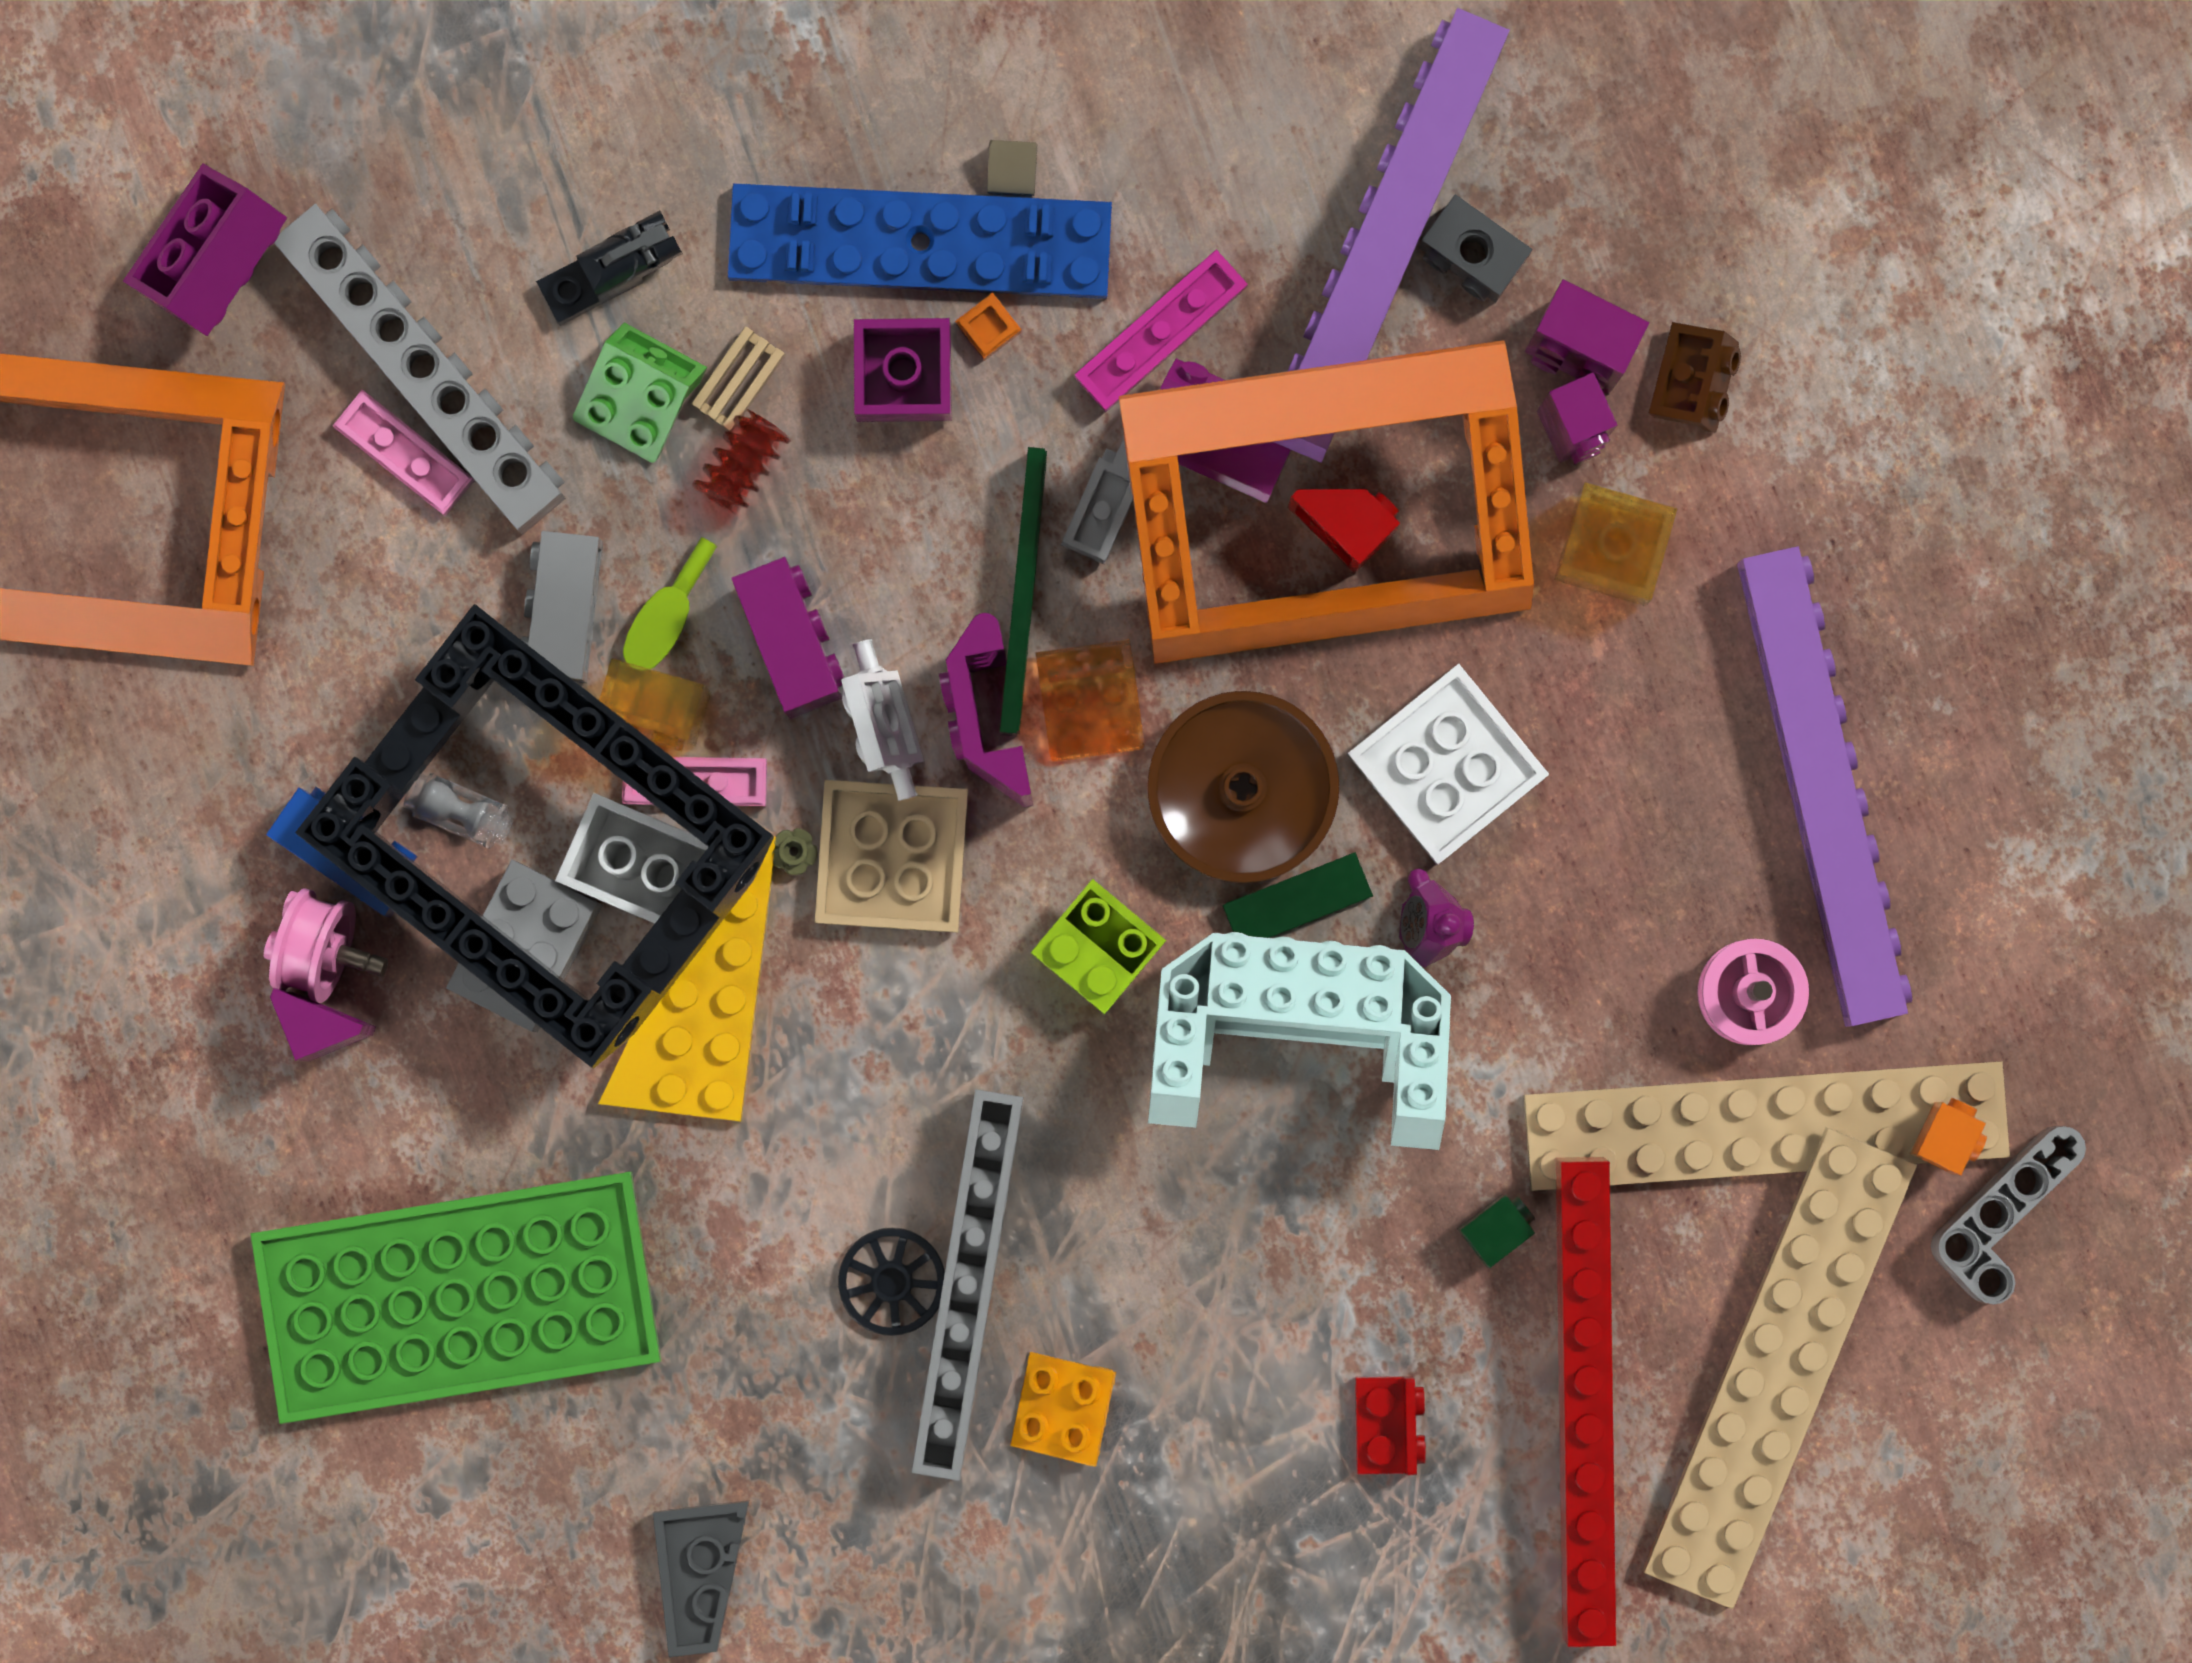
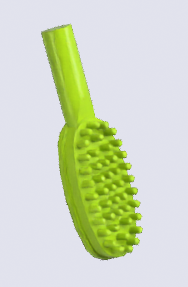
(665, 613)

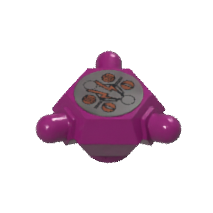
(1432, 921)

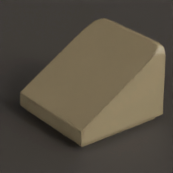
(1012, 167)

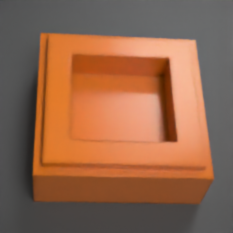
(988, 326)

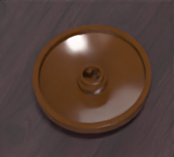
(1243, 787)

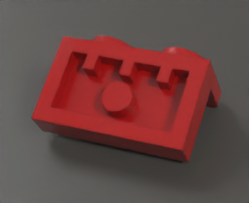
(1387, 1425)

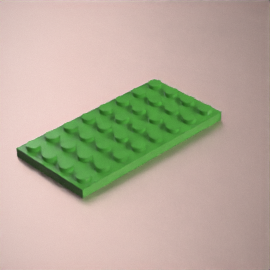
(455, 1297)

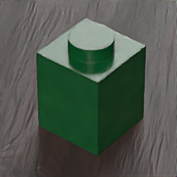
(1498, 1229)

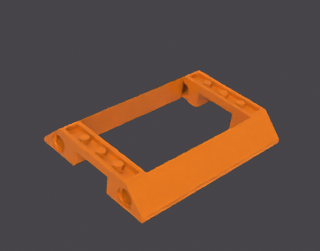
(1313, 403)
(233, 584)

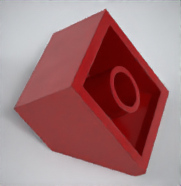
(1347, 521)

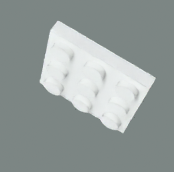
(1447, 764)

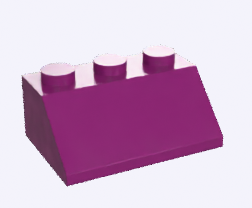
(1244, 468)

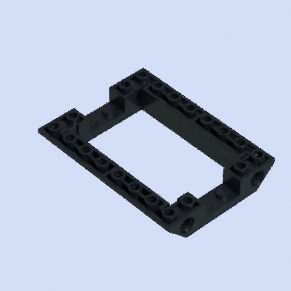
(368, 791)

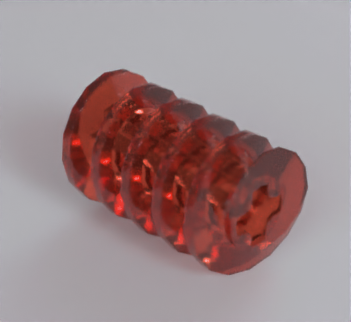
(741, 461)

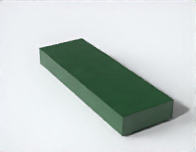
(1299, 899)

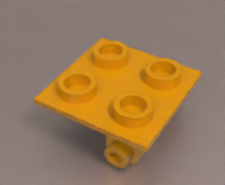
(1063, 1409)

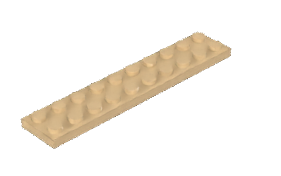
(1752, 1122)
(1779, 1368)

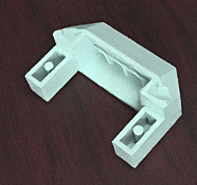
(1304, 995)

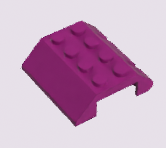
(979, 650)

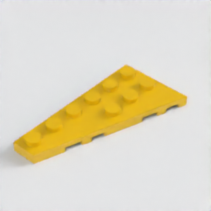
(699, 1037)

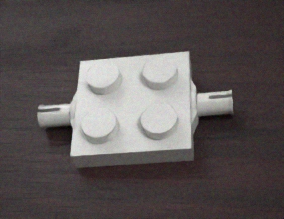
(882, 720)

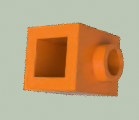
(1950, 1137)

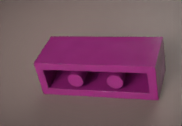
(1577, 419)

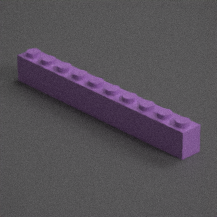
(1402, 202)
(1823, 786)

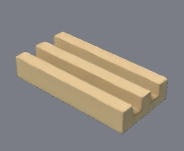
(760, 346)

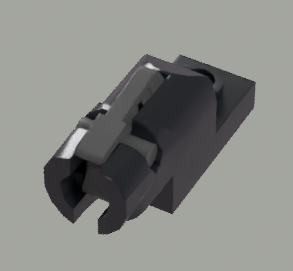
(609, 268)

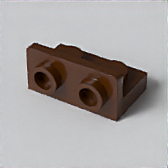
(1695, 376)

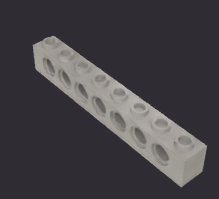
(303, 246)
(967, 1285)

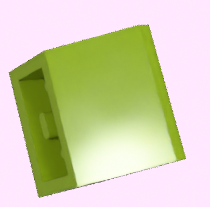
(1098, 946)

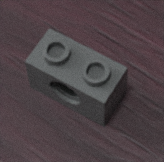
(1464, 224)

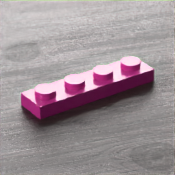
(1161, 330)

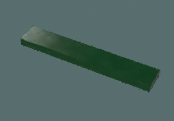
(1023, 591)

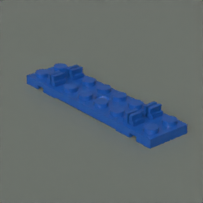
(868, 234)

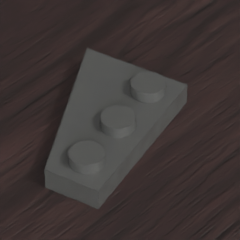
(697, 1571)

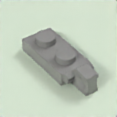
(1101, 508)

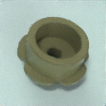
(807, 851)

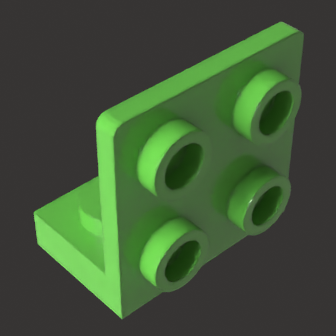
(637, 391)

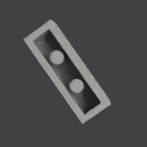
(564, 600)

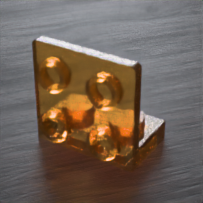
(1090, 700)

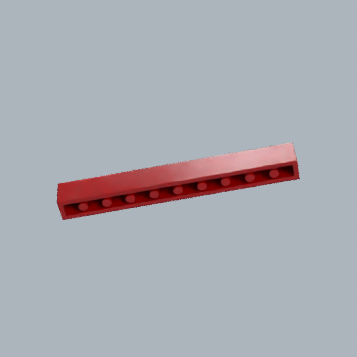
(1586, 1401)

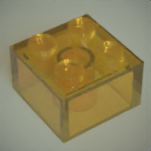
(1615, 544)
(656, 703)

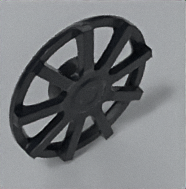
(891, 1281)

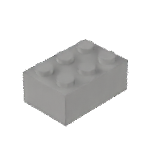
(541, 918)

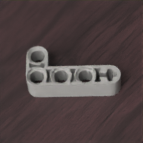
(2013, 1208)

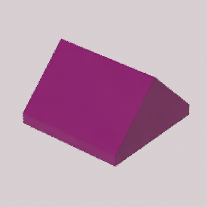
(314, 1027)

